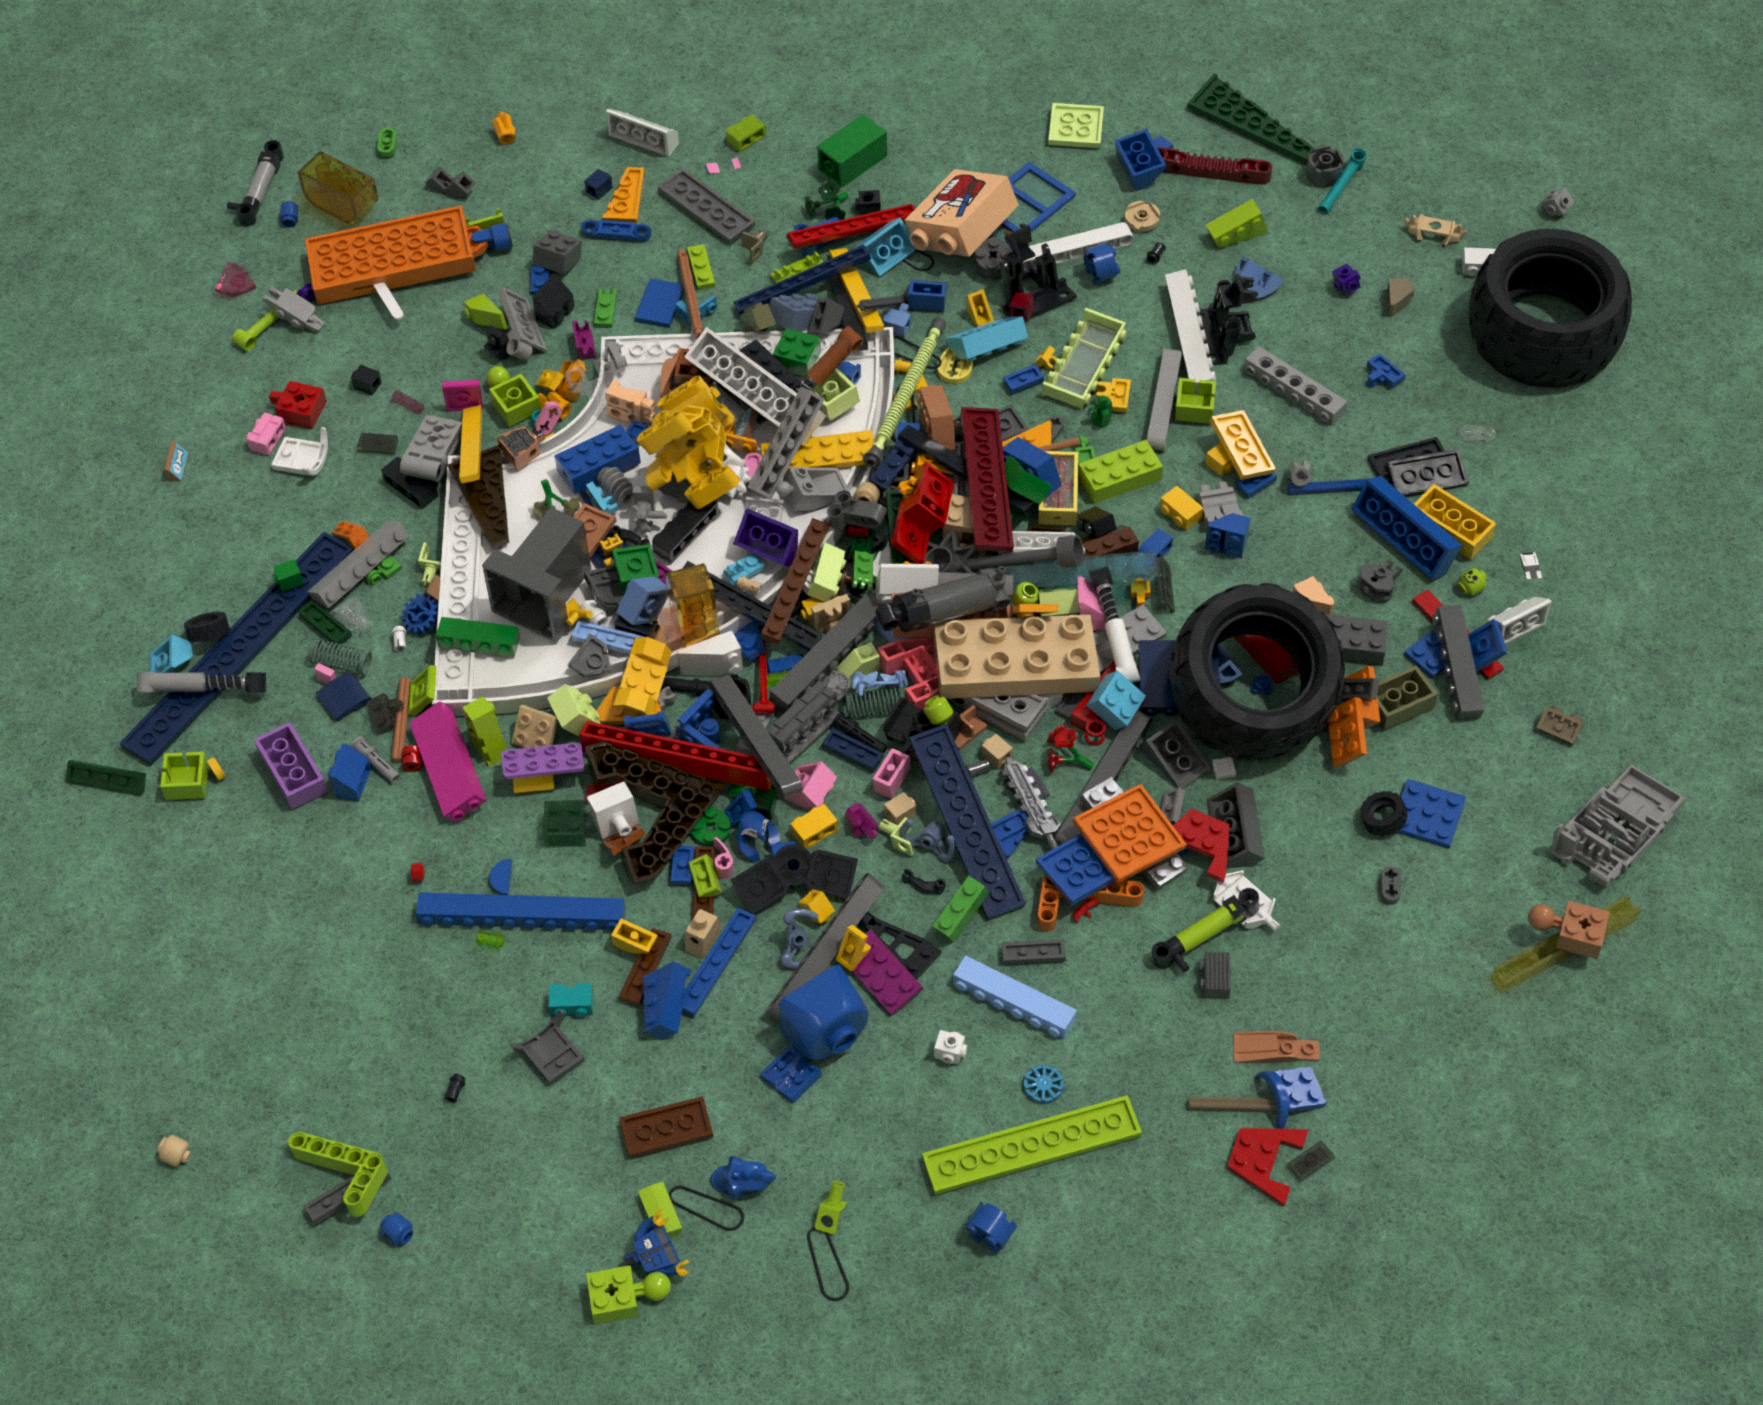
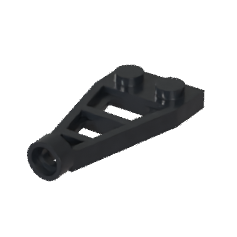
(922, 956)

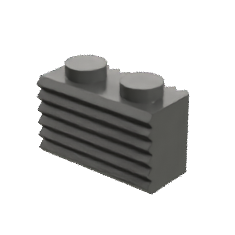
(1216, 975)

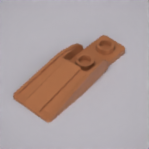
(668, 373)
(1273, 1047)

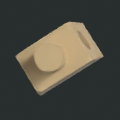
(702, 929)

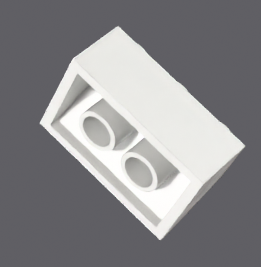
(904, 578)
(1522, 618)

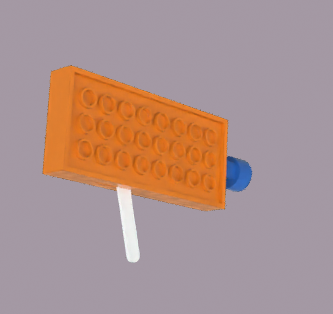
(398, 255)

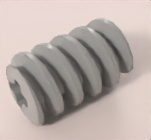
(616, 485)

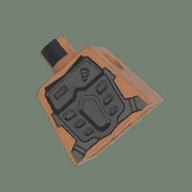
(520, 446)

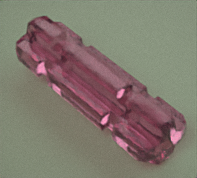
(408, 402)

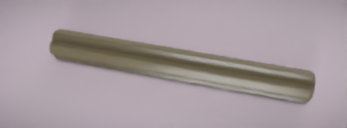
(1232, 1104)

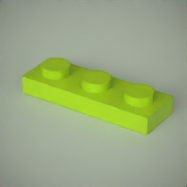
(701, 267)

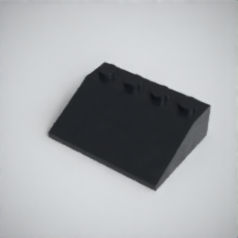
(771, 364)

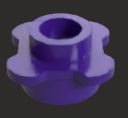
(306, 292)

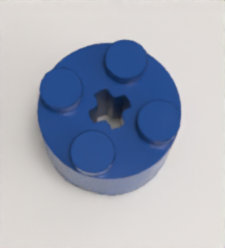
(1101, 262)
(990, 1226)

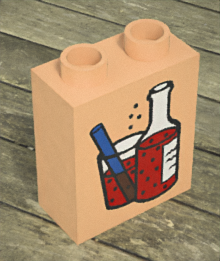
(961, 212)

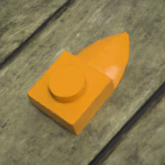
(575, 375)

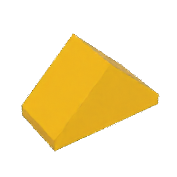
(978, 308)

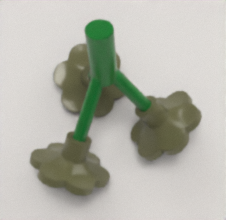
(541, 508)

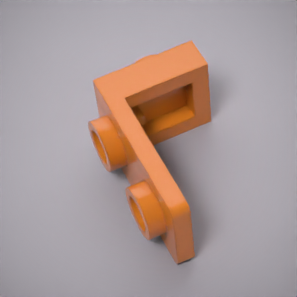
(352, 532)

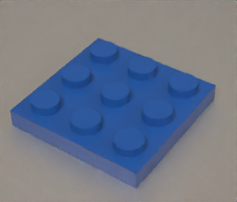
(1431, 813)
(1075, 869)

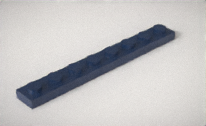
(805, 278)

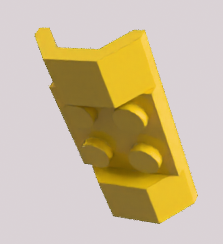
(643, 676)

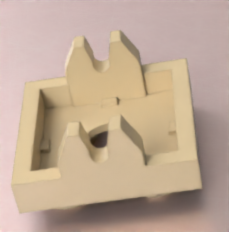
(835, 611)

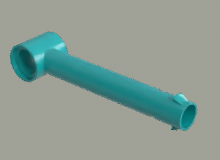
(1355, 164)

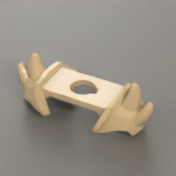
(1448, 228)

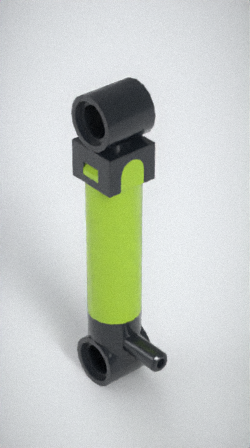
(1231, 912)

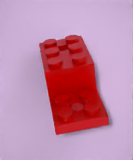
(922, 513)

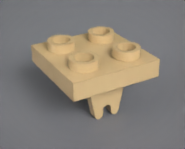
(534, 728)

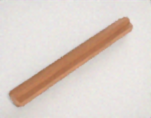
(401, 720)

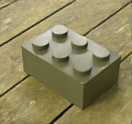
(1404, 697)

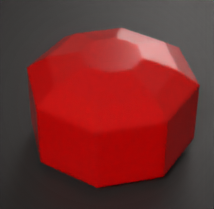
(417, 872)

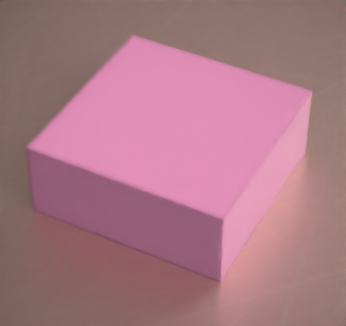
(324, 673)

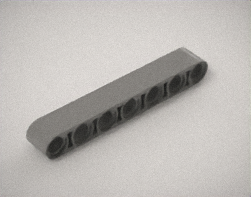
(1164, 399)

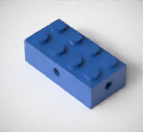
(584, 461)

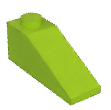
(484, 312)

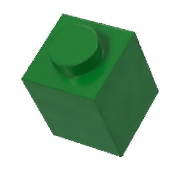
(287, 575)

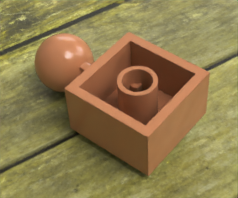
(1580, 927)

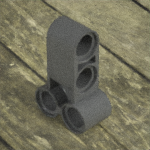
(855, 512)

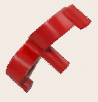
(1080, 911)

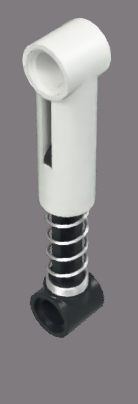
(1114, 626)

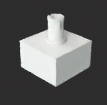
(613, 810)

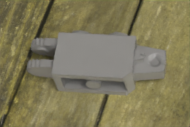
(294, 309)

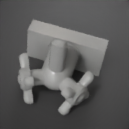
(645, 508)

